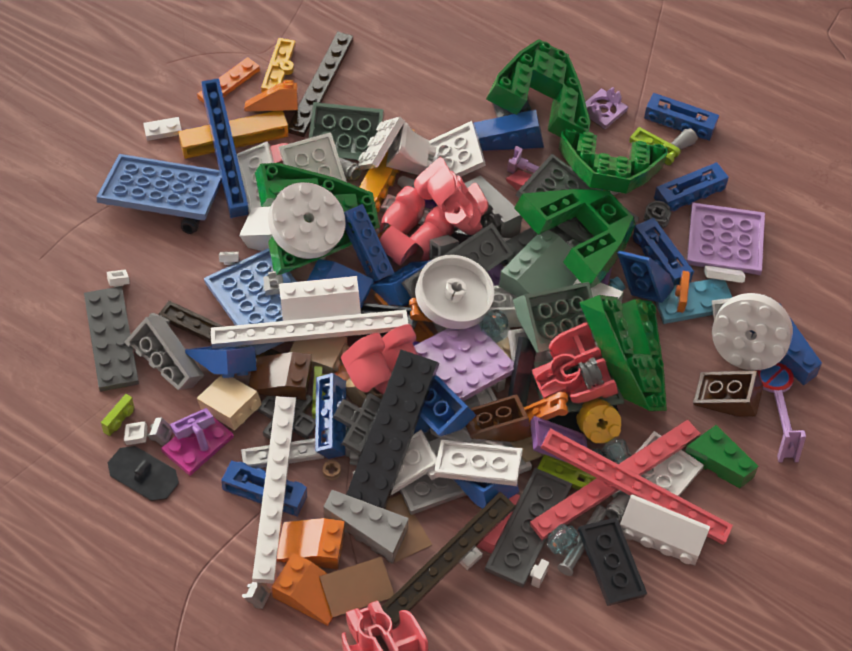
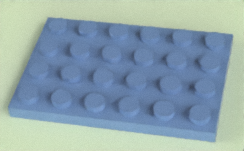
(160, 187)
(243, 295)

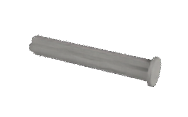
(574, 555)

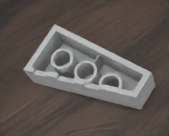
(499, 210)
(165, 352)
(368, 523)

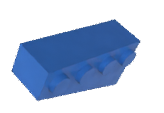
(510, 131)
(800, 357)

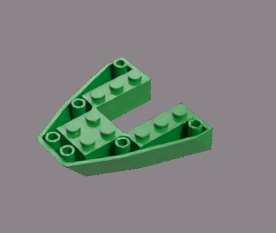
(549, 73)
(609, 172)
(274, 177)
(597, 211)
(630, 347)

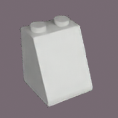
(256, 229)

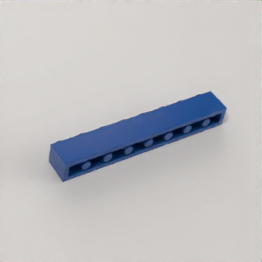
(224, 148)

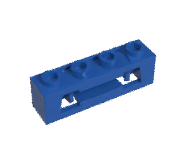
(681, 116)
(692, 187)
(367, 243)
(662, 252)
(335, 431)
(240, 472)

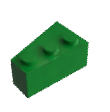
(723, 457)

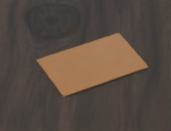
(415, 538)
(356, 586)

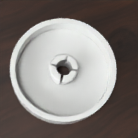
(316, 206)
(472, 291)
(762, 316)

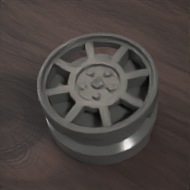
(659, 211)
(591, 373)

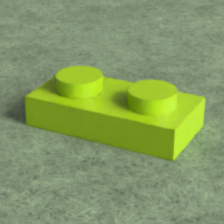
(114, 419)

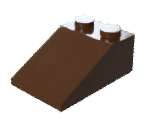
(282, 375)
(730, 392)
(500, 421)

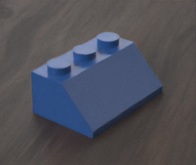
(391, 287)
(445, 410)

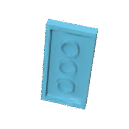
(698, 303)

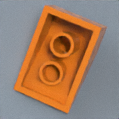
(277, 98)
(314, 540)
(302, 589)

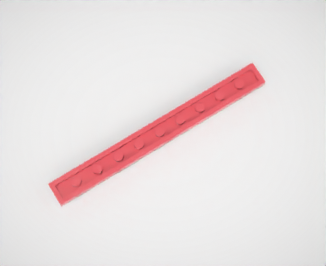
(631, 482)
(597, 490)

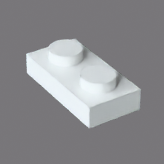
(162, 128)

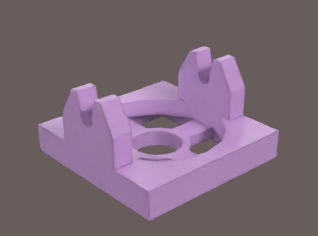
(613, 99)

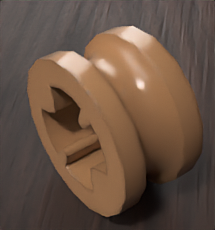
(335, 475)

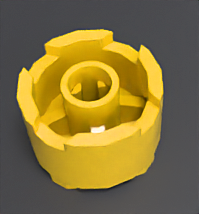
(602, 430)

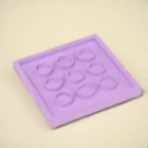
(726, 238)
(466, 359)

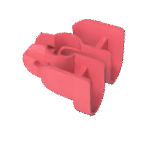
(461, 204)
(402, 217)
(567, 351)
(375, 356)
(372, 622)

